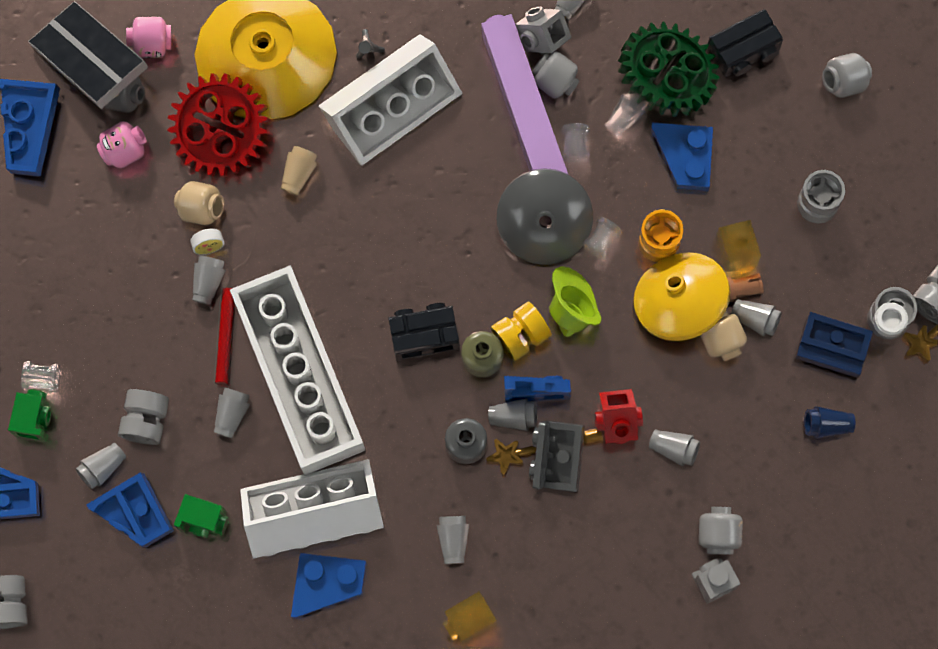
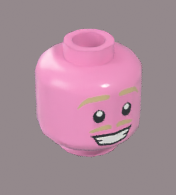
(149, 37)
(121, 144)

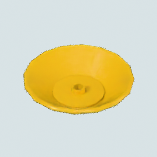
(287, 71)

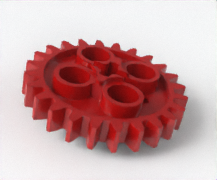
(208, 150)

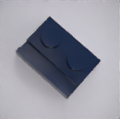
(834, 344)

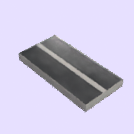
(88, 54)

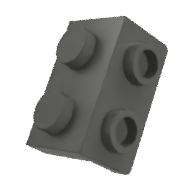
(557, 455)

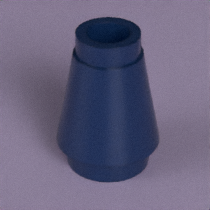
(826, 422)

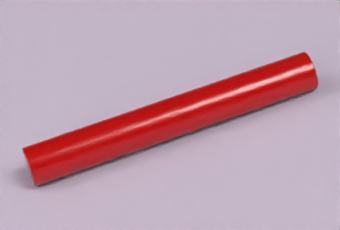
(225, 337)

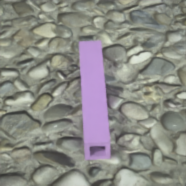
(521, 94)

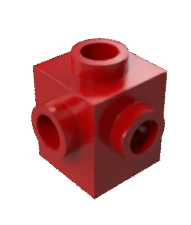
(618, 416)

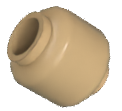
(199, 203)
(725, 337)

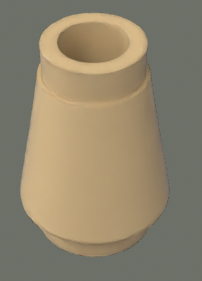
(298, 169)

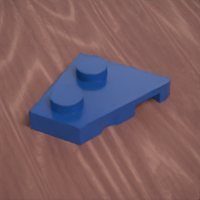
(134, 510)

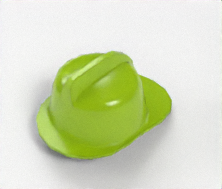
(573, 302)

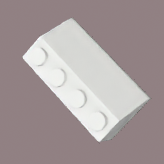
(391, 99)
(310, 509)

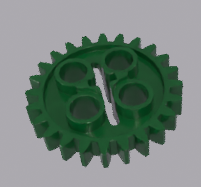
(685, 85)

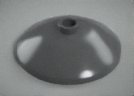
(538, 195)

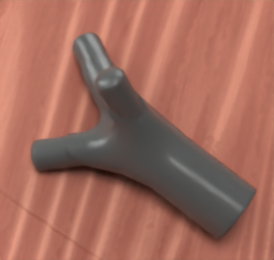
(367, 46)

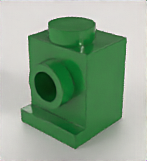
(30, 415)
(201, 517)

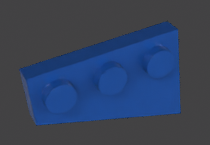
(28, 121)

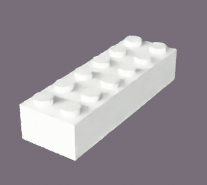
(297, 370)

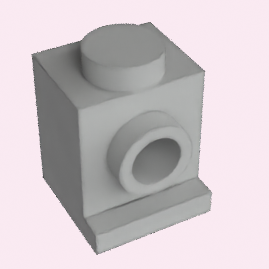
(715, 579)

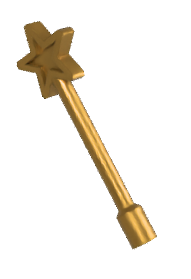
(921, 342)
(510, 455)

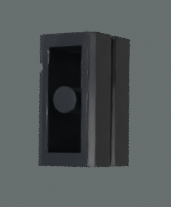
(745, 44)
(424, 331)

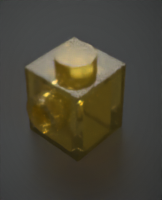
(738, 247)
(469, 618)

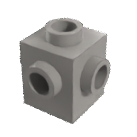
(543, 30)

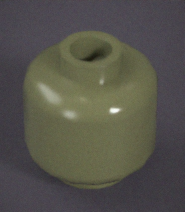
(480, 364)

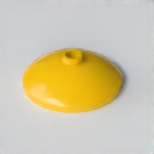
(685, 309)

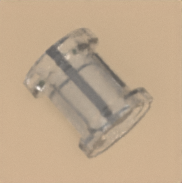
(575, 142)
(602, 238)
(40, 376)

